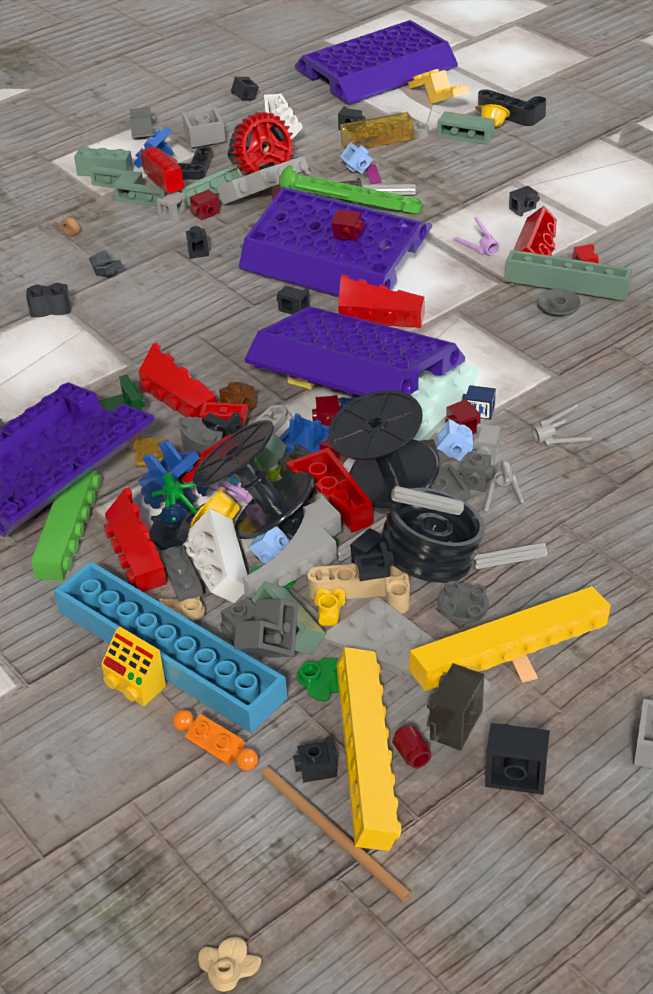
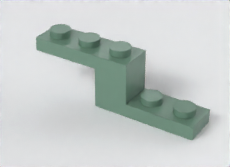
(127, 185)

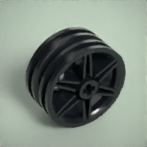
(432, 542)

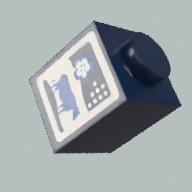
(482, 400)

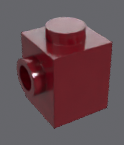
(204, 204)
(347, 225)
(325, 409)
(463, 414)

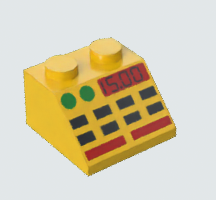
(133, 667)

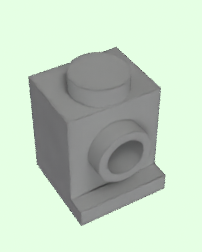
(172, 205)
(487, 440)

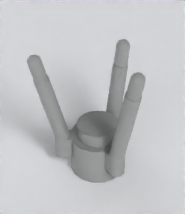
(546, 430)
(502, 476)

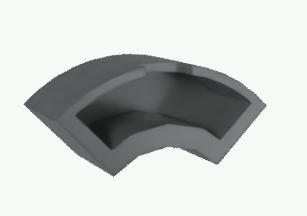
(142, 122)
(196, 435)

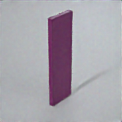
(373, 174)

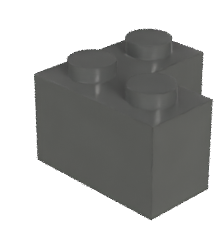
(271, 632)

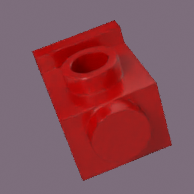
(585, 253)

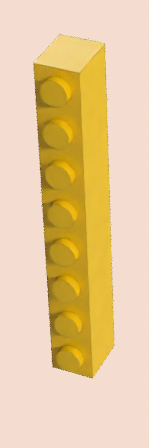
(510, 636)
(367, 751)

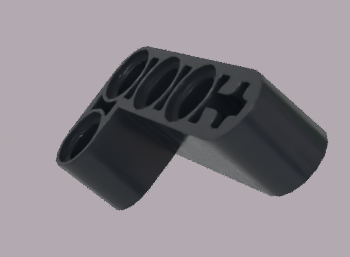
(521, 112)

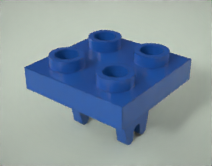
(158, 142)
(304, 433)
(172, 463)

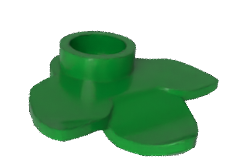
(319, 678)

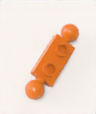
(215, 740)

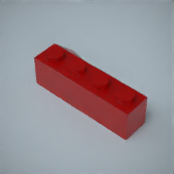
(162, 169)
(538, 233)
(380, 304)
(172, 384)
(336, 487)
(133, 544)

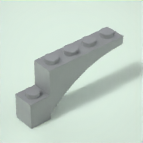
(258, 180)
(308, 549)

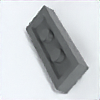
(181, 573)

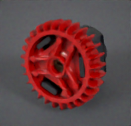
(260, 143)

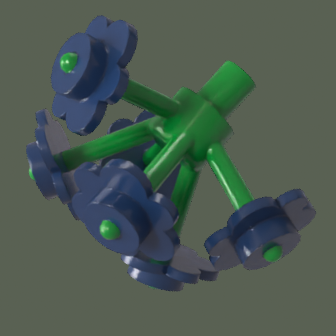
(178, 499)

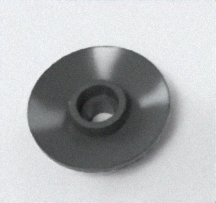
(559, 301)

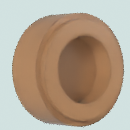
(70, 226)

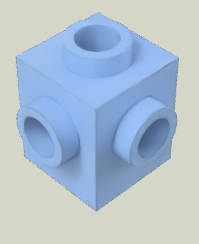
(356, 158)
(454, 440)
(269, 544)

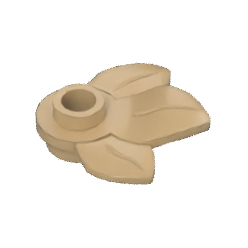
(189, 608)
(228, 963)

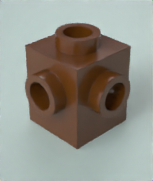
(238, 394)

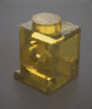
(147, 446)

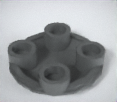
(463, 602)

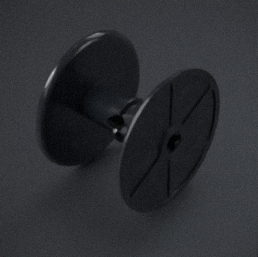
(380, 435)
(270, 501)

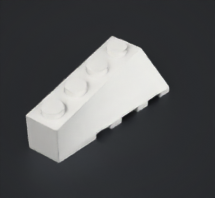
(279, 107)
(217, 555)

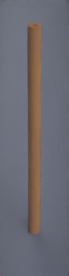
(337, 835)

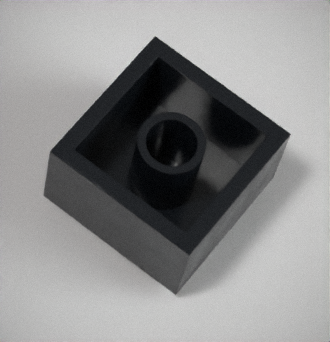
(517, 758)

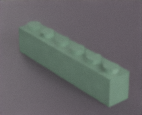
(568, 274)

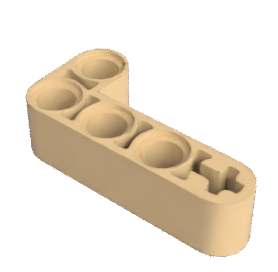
(345, 577)

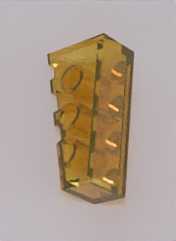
(378, 131)

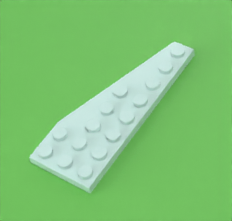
(441, 391)

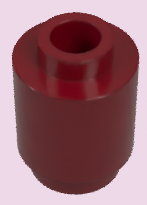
(412, 746)

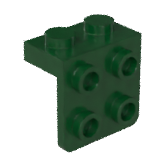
(129, 396)

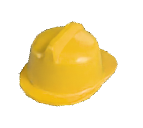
(495, 112)
(220, 503)

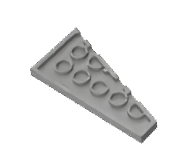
(383, 631)

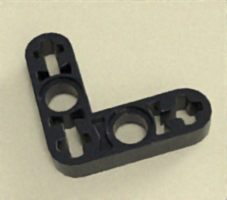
(199, 165)

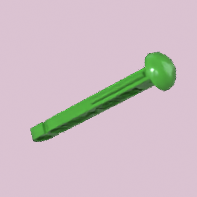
(289, 179)

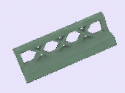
(212, 182)

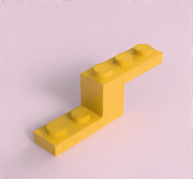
(437, 86)

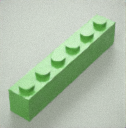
(63, 529)

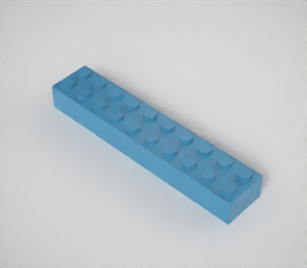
(189, 654)

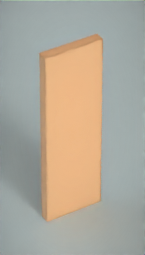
(524, 668)

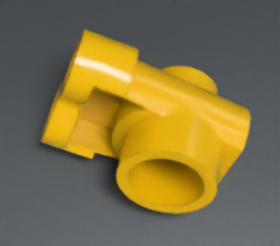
(329, 605)

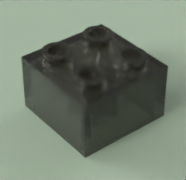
(455, 706)

